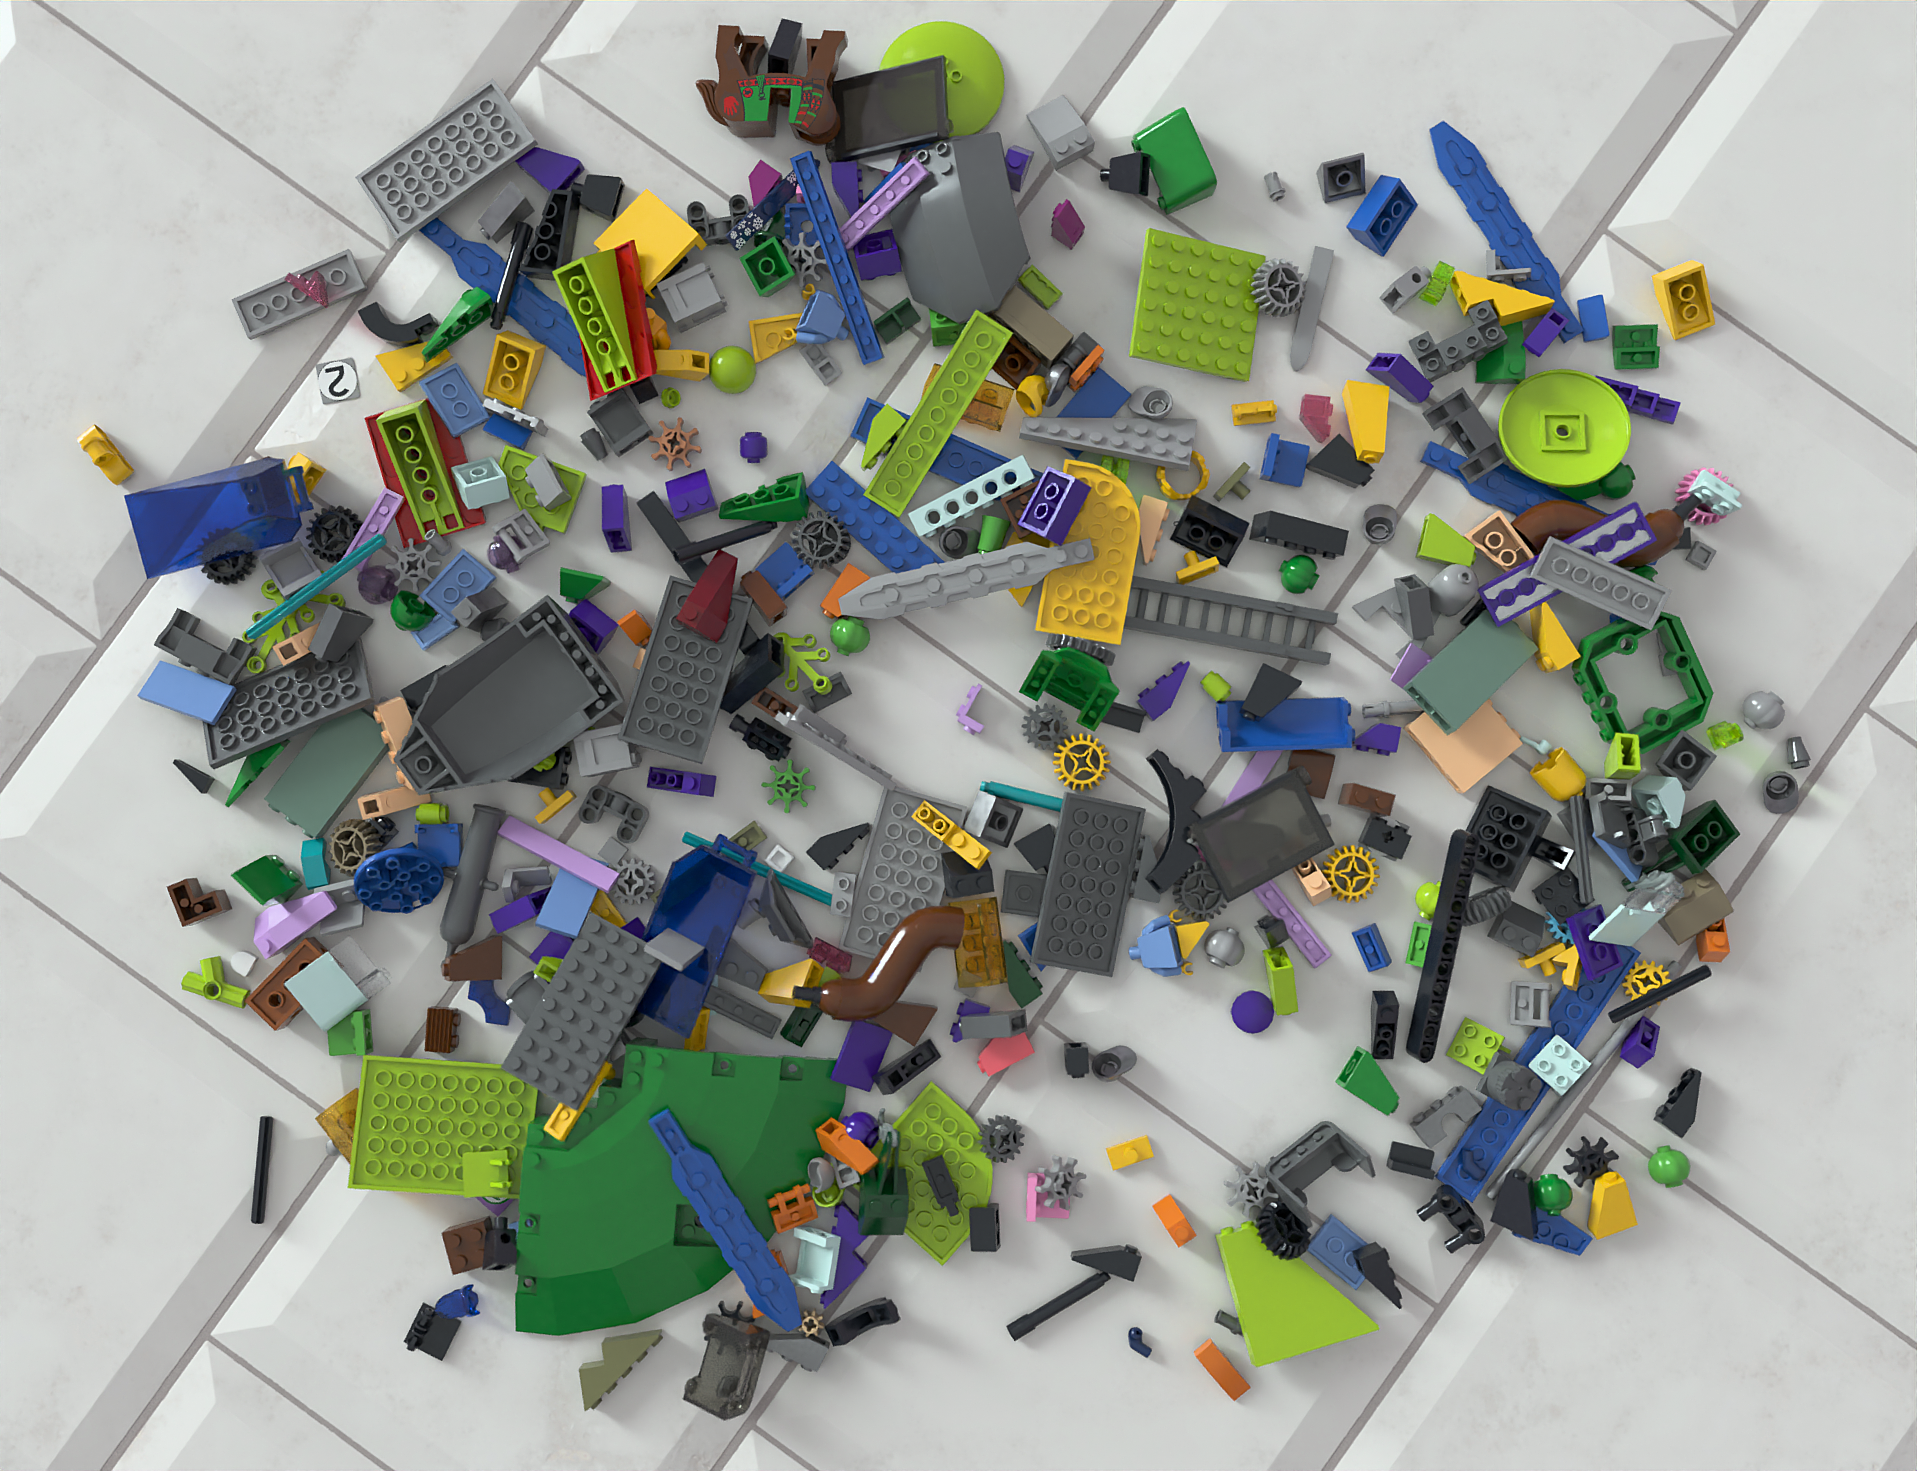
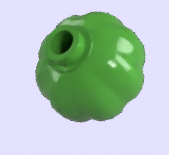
(849, 635)
(1669, 1167)

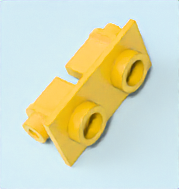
(1254, 412)

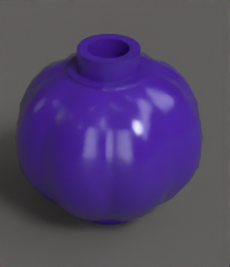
(862, 1127)

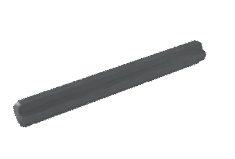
(1581, 849)

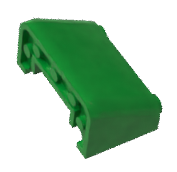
(1176, 161)

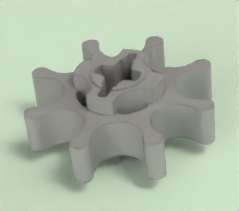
(808, 253)
(404, 557)
(1060, 1182)
(1242, 1189)

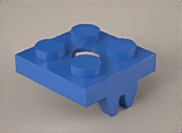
(795, 215)

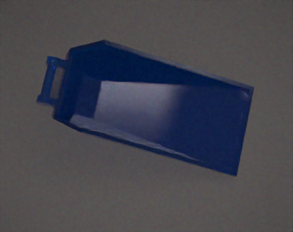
(217, 515)
(703, 904)

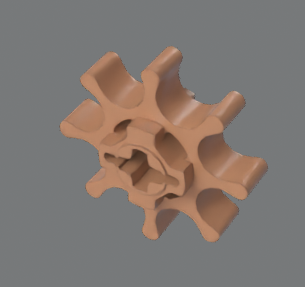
(670, 436)

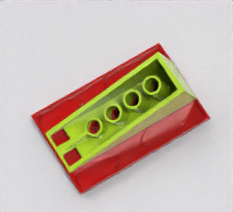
(610, 316)
(416, 463)

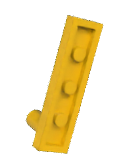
(565, 1117)

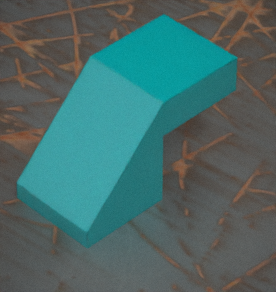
(314, 865)

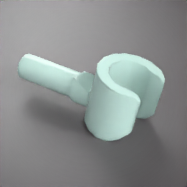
(1542, 748)

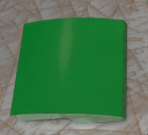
(1635, 346)

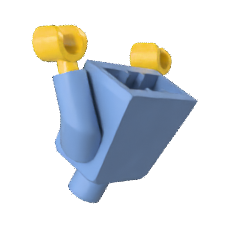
(820, 319)
(1160, 947)

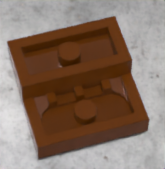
(1319, 767)

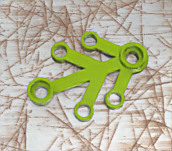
(319, 598)
(274, 633)
(799, 659)

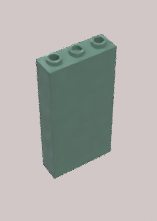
(1469, 670)
(328, 772)

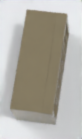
(1033, 327)

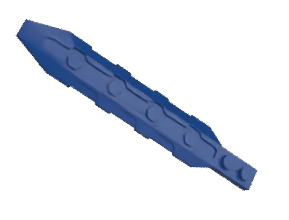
(1497, 219)
(529, 306)
(1499, 486)
(729, 1225)

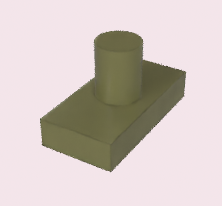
(1234, 484)

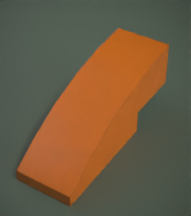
(1221, 1369)

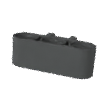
(1078, 352)
(1649, 832)

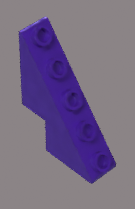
(849, 1262)

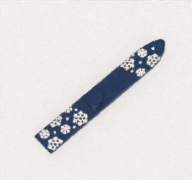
(764, 210)

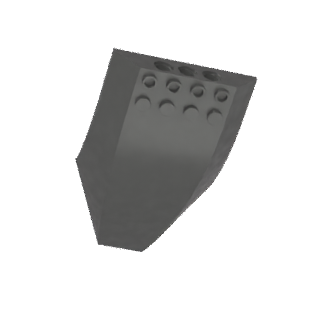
(508, 704)

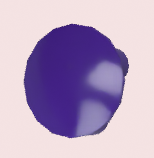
(1252, 1012)

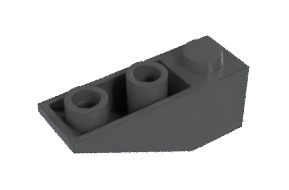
(1140, 887)

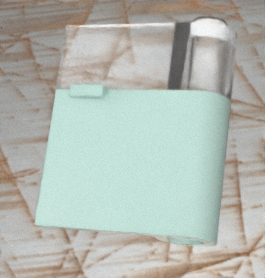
(1638, 915)
(337, 983)

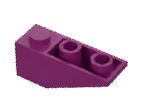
(1067, 225)

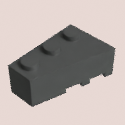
(741, 967)

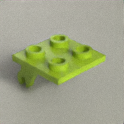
(1475, 1045)
(486, 1173)

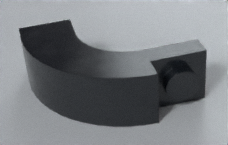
(396, 334)
(861, 1319)

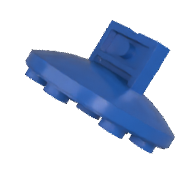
(397, 879)

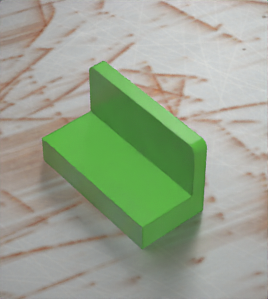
(1418, 944)

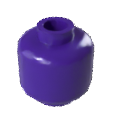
(753, 447)

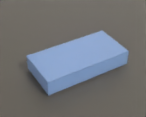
(434, 632)

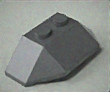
(782, 914)

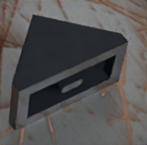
(1553, 854)

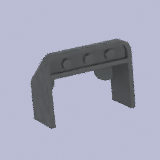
(1309, 1159)

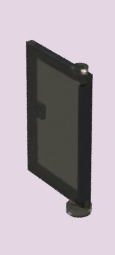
(890, 110)
(1261, 834)

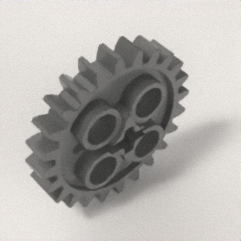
(1084, 645)

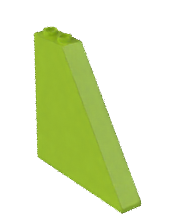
(1282, 1302)

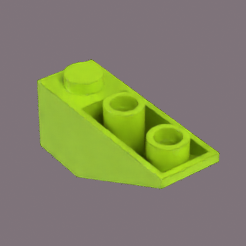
(883, 430)

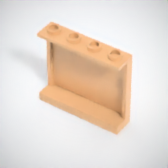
(1471, 749)

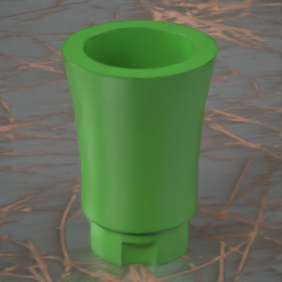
(992, 534)

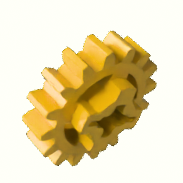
(1638, 980)

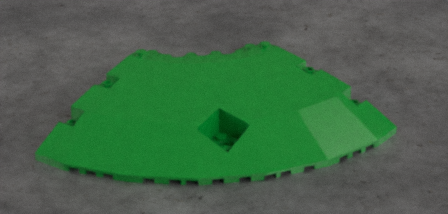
(606, 1215)

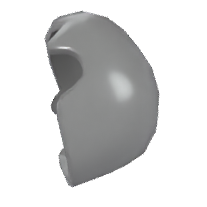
(821, 1174)

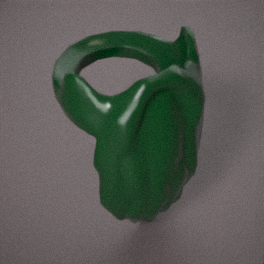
(772, 228)

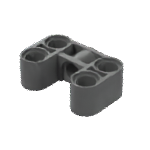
(718, 227)
(618, 805)

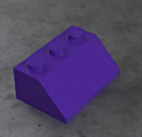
(1054, 505)

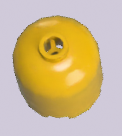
(1559, 775)

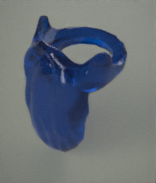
(458, 1303)

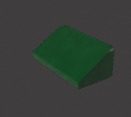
(801, 1024)

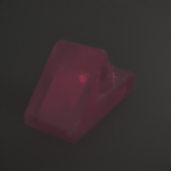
(314, 288)

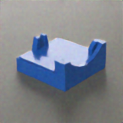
(442, 842)

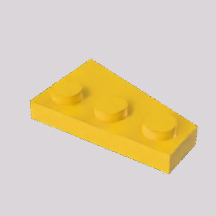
(768, 335)
(408, 366)

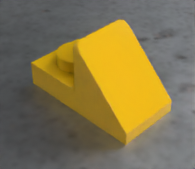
(1570, 960)

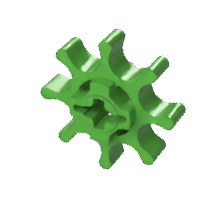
(788, 796)

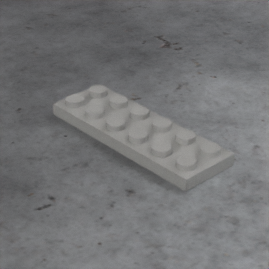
(282, 303)
(1600, 583)
(840, 752)

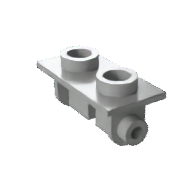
(843, 894)

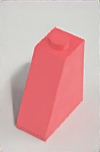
(1004, 1052)

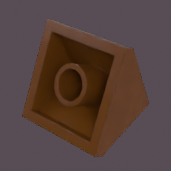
(1016, 363)

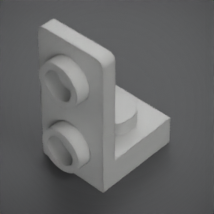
(1500, 276)
(520, 877)

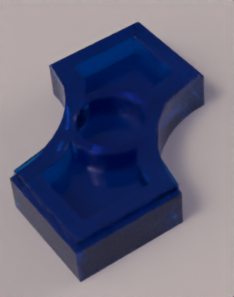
(494, 1007)

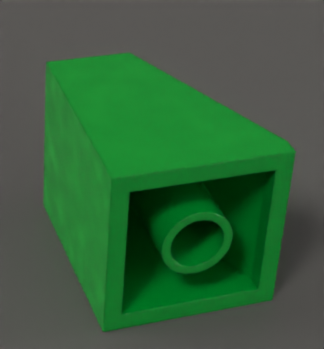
(1367, 1081)

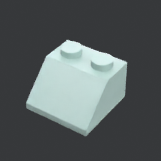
(480, 482)
(1660, 797)

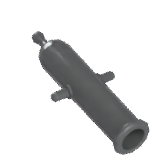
(470, 878)

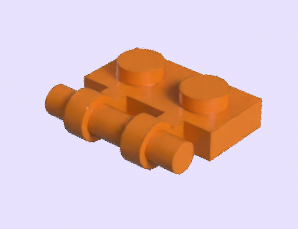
(1087, 367)
(795, 1213)

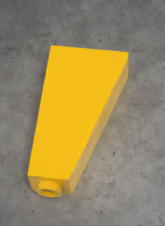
(1367, 418)

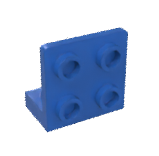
(1284, 461)
(785, 571)

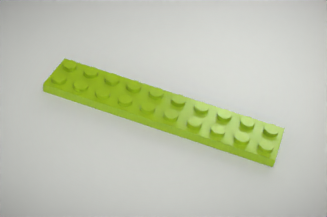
(938, 413)

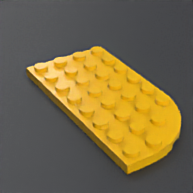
(1093, 596)

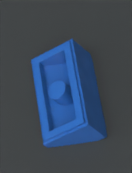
(1593, 318)
(508, 431)
(1372, 947)

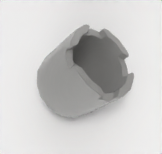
(1453, 589)

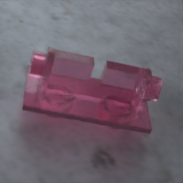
(836, 958)

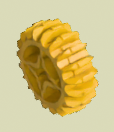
(1092, 747)
(1369, 874)

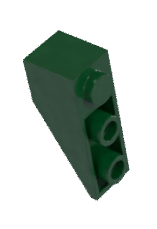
(1020, 983)

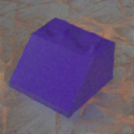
(877, 255)
(691, 496)
(593, 624)

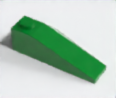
(468, 313)
(1505, 363)
(777, 503)
(253, 767)

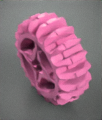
(1697, 515)

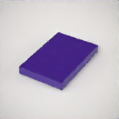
(1596, 956)
(861, 1055)

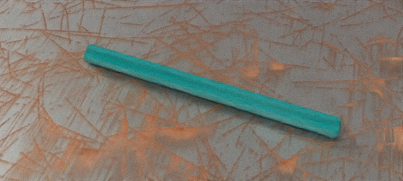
(316, 586)
(785, 880)

